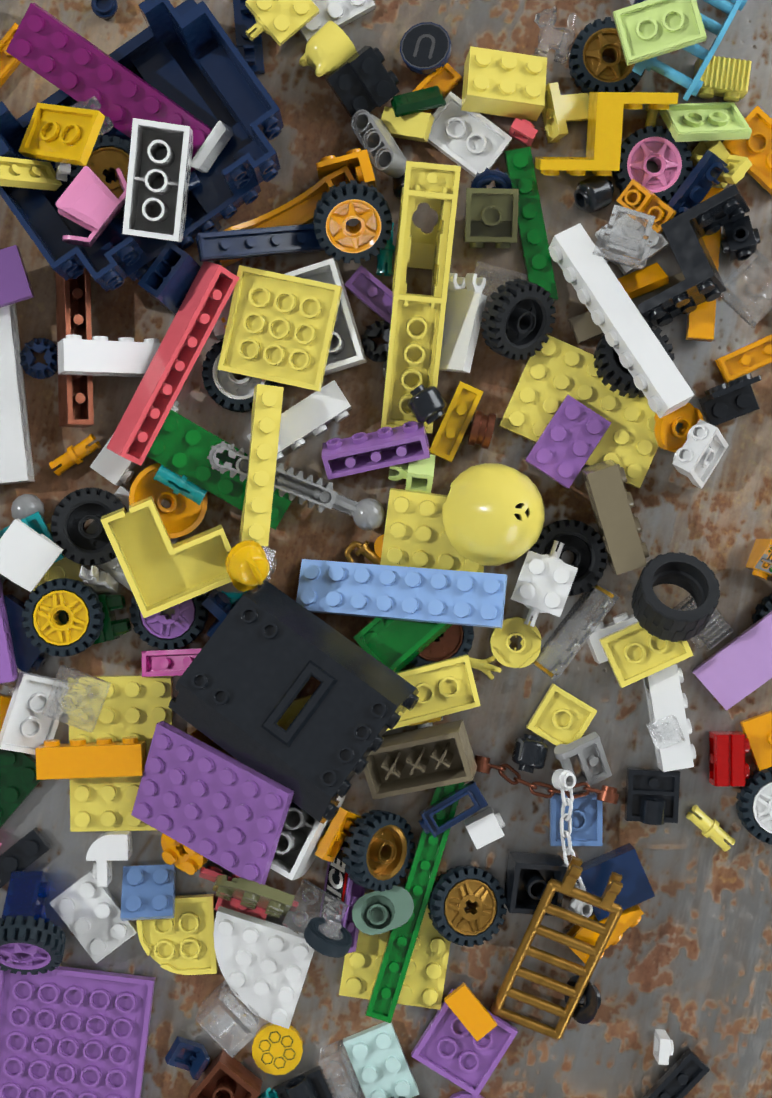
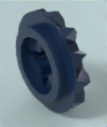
(485, 178)
(39, 370)

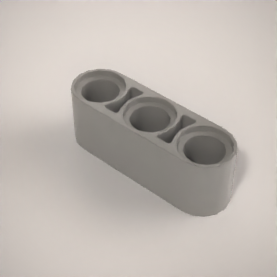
(379, 143)

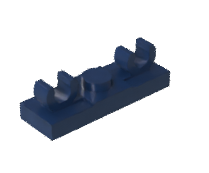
(250, 50)
(698, 183)

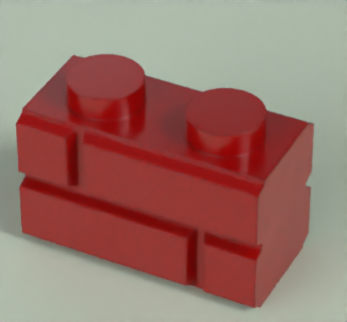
(727, 758)

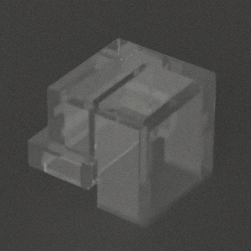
(625, 237)

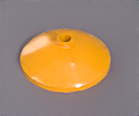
(181, 516)

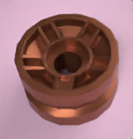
(481, 429)

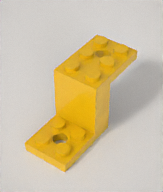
(604, 133)

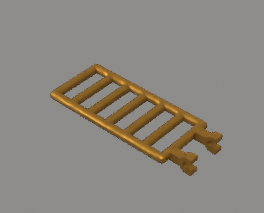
(585, 972)

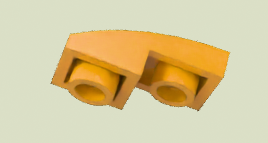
(641, 199)

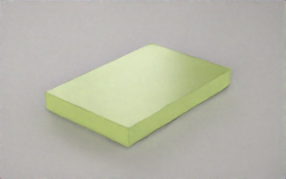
(658, 28)
(705, 122)

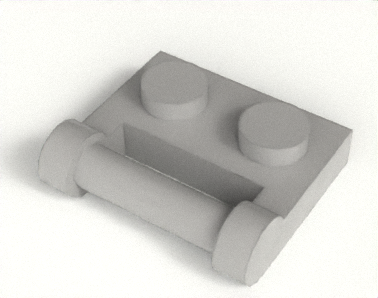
(590, 758)

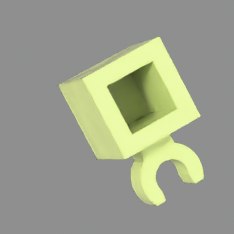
(418, 474)

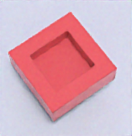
(523, 131)

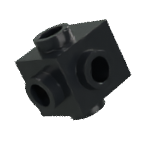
(740, 239)

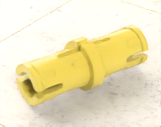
(710, 828)

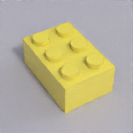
(504, 83)

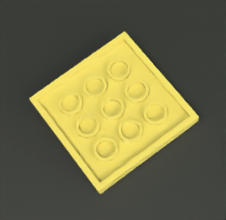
(280, 328)
(417, 534)
(425, 972)

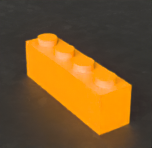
(91, 758)

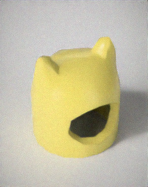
(327, 49)

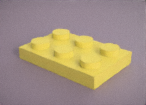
(638, 654)

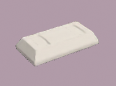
(212, 147)

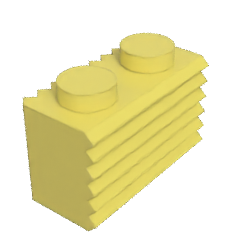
(724, 78)

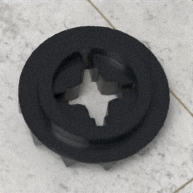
(370, 347)

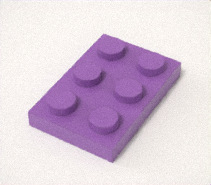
(567, 441)

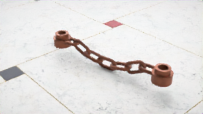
(606, 794)

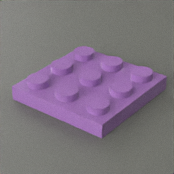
(457, 1055)

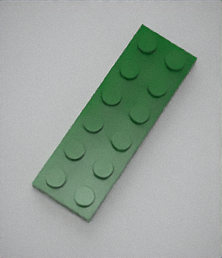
(184, 450)

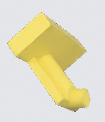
(562, 109)

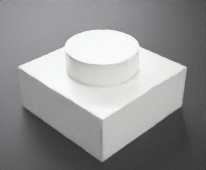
(662, 1047)

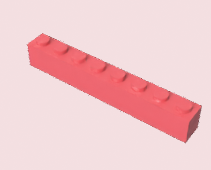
(173, 362)

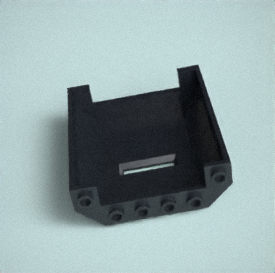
(257, 670)

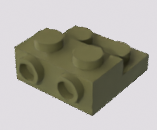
(491, 217)

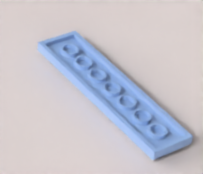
(402, 593)

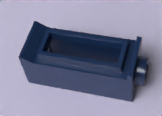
(428, 822)

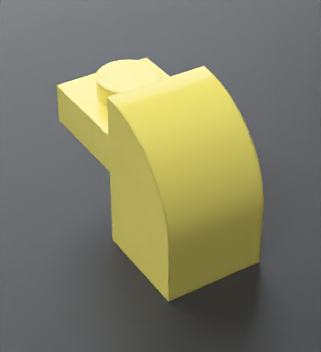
(736, 164)

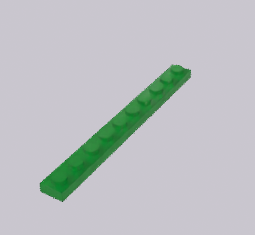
(403, 939)

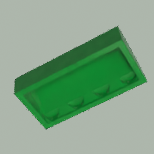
(398, 641)

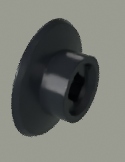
(588, 1004)

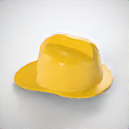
(247, 565)

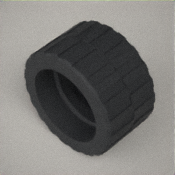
(686, 573)

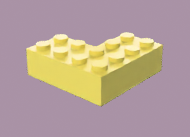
(162, 571)

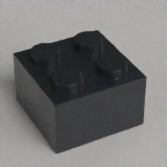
(528, 878)

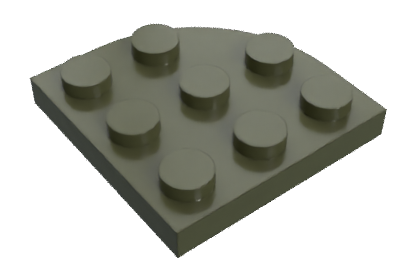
(253, 894)

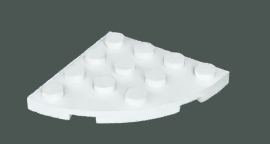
(262, 963)

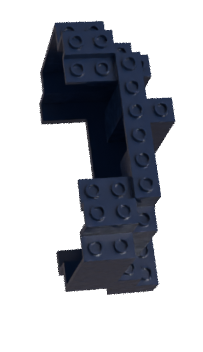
(203, 72)

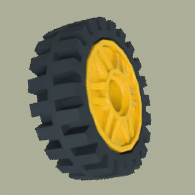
(43, 621)

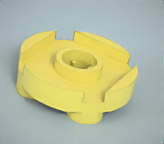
(530, 643)

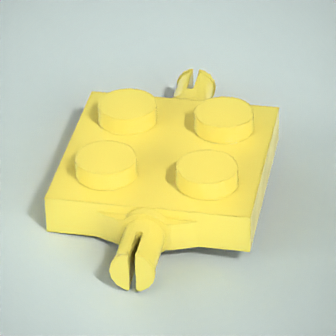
(280, 17)

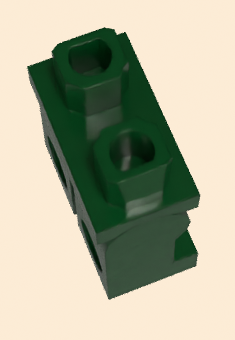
(112, 628)

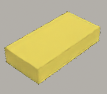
(410, 127)

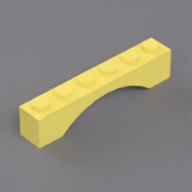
(262, 464)

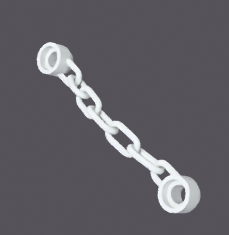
(564, 781)

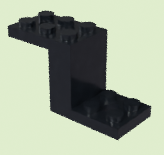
(686, 241)

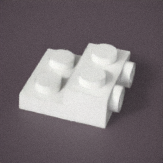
(700, 453)

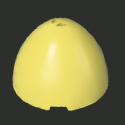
(482, 514)

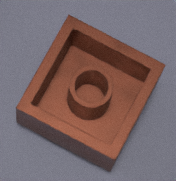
(226, 1079)

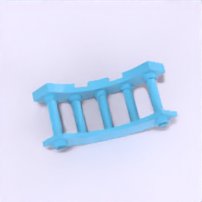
(695, 84)

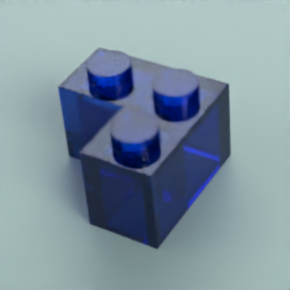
(27, 895)

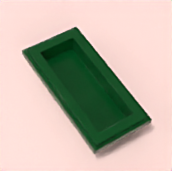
(417, 101)

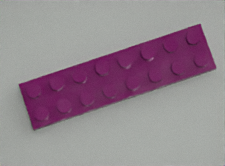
(87, 72)

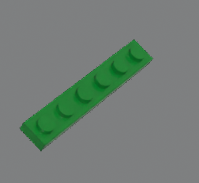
(531, 220)

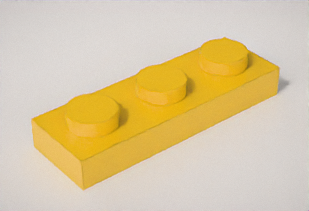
(455, 421)

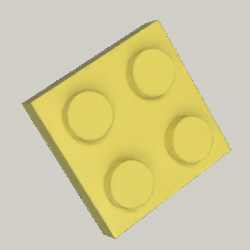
(561, 717)

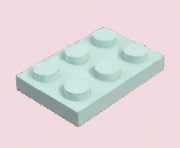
(380, 1063)

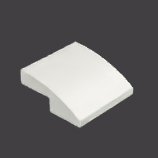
(26, 555)

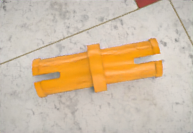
(74, 455)

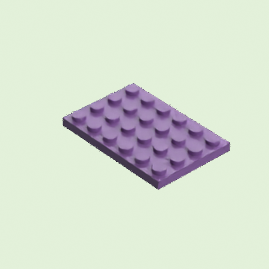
(212, 803)

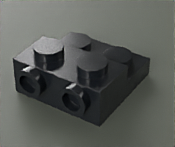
(363, 81)

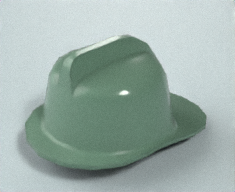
(382, 910)

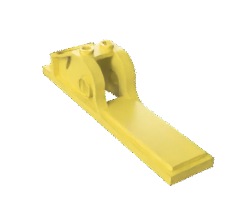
(419, 318)

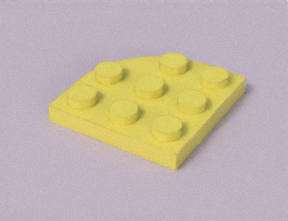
(187, 940)

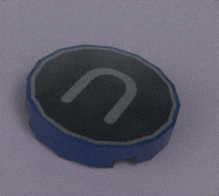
(425, 47)

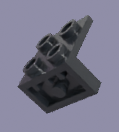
(727, 403)

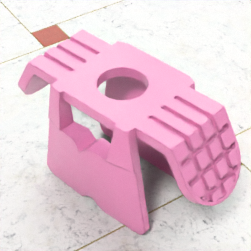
(90, 205)

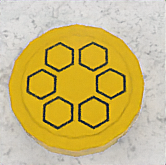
(277, 1049)

